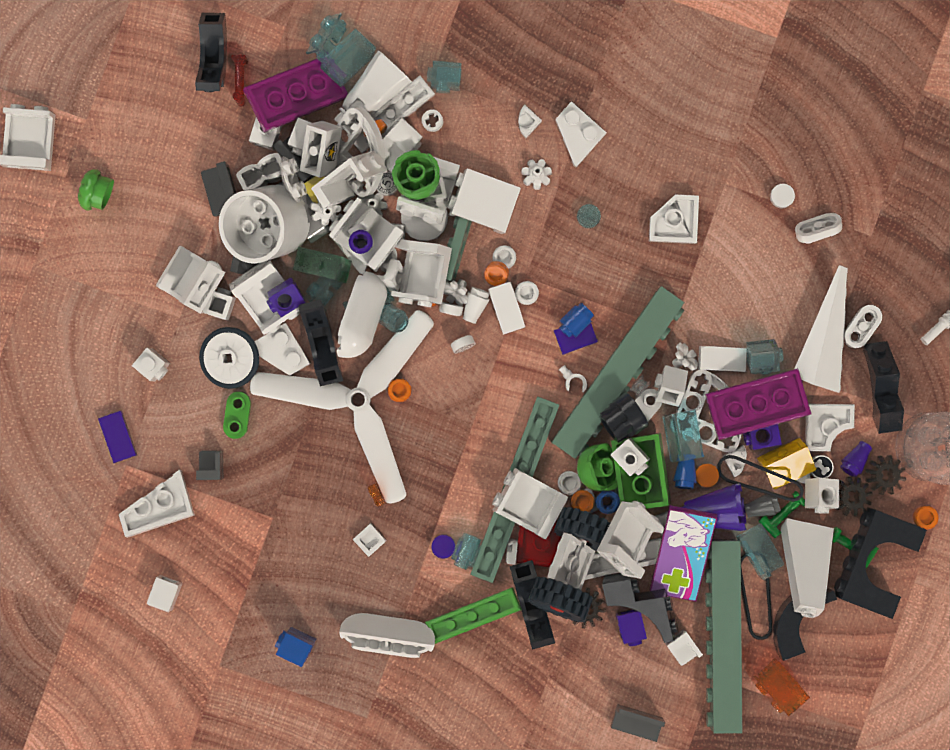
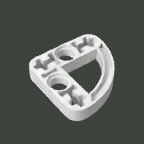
(372, 132)
(718, 384)

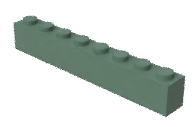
(618, 371)
(724, 636)

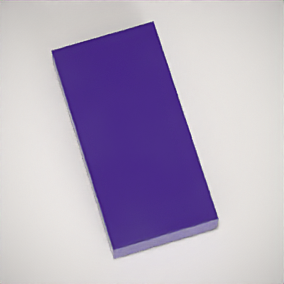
(117, 436)

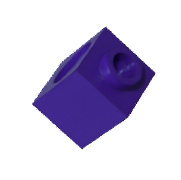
(287, 287)
(772, 439)
(631, 627)

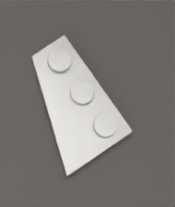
(158, 508)

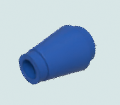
(685, 475)
(612, 507)

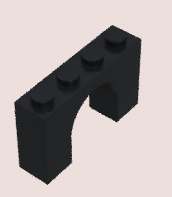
(874, 530)

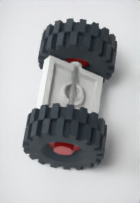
(562, 590)

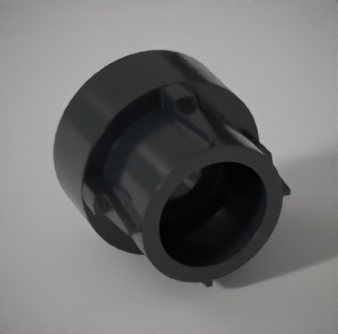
(623, 418)

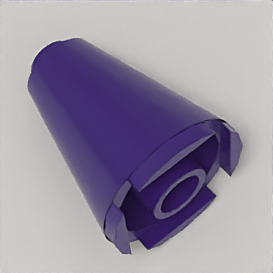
(726, 504)

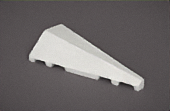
(822, 353)

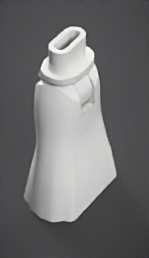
(375, 87)

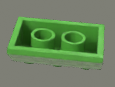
(651, 485)

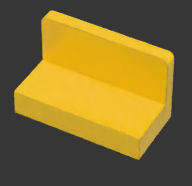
(788, 460)

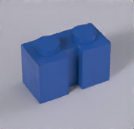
(294, 646)

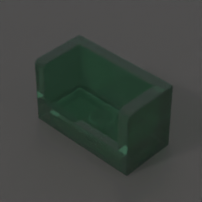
(322, 264)

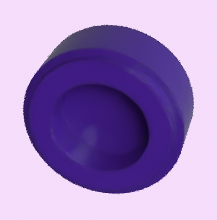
(443, 546)

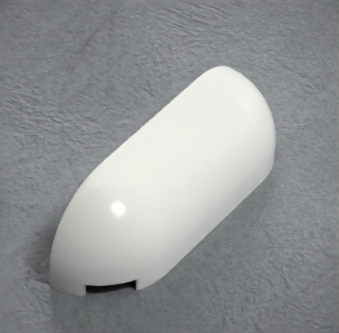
(361, 315)
(387, 635)

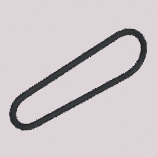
(763, 469)
(747, 608)

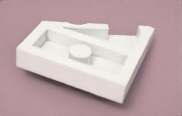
(578, 132)

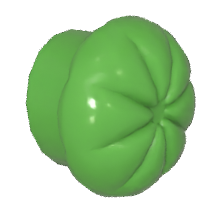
(95, 190)

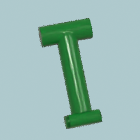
(771, 524)
(846, 542)

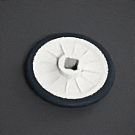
(214, 359)

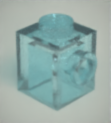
(445, 76)
(764, 356)

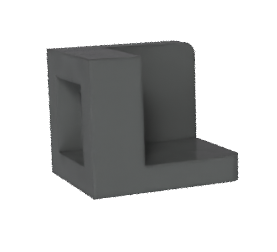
(210, 465)

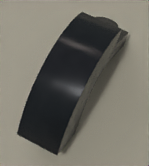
(212, 52)
(321, 342)
(535, 619)
(787, 625)

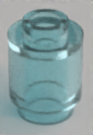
(393, 318)
(466, 551)

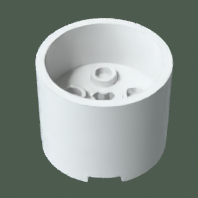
(263, 224)

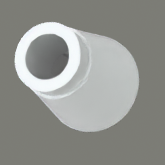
(476, 304)

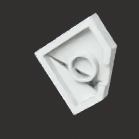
(676, 221)

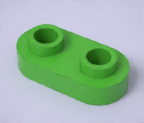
(238, 415)

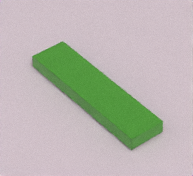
(474, 615)

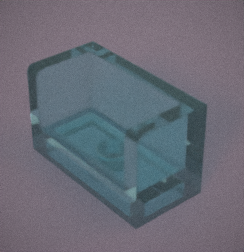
(348, 57)

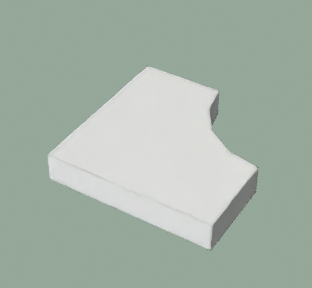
(826, 423)

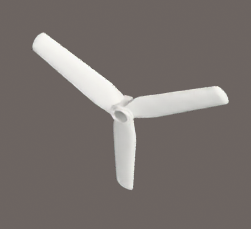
(367, 423)

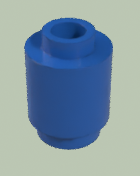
(576, 320)

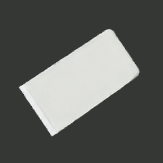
(506, 308)
(722, 358)

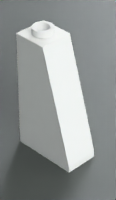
(807, 561)

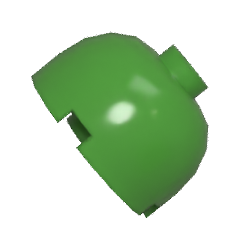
(416, 174)
(597, 468)

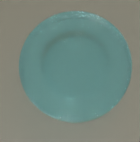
(588, 216)

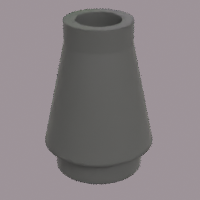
(763, 506)

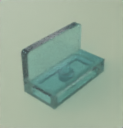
(683, 436)
(760, 551)

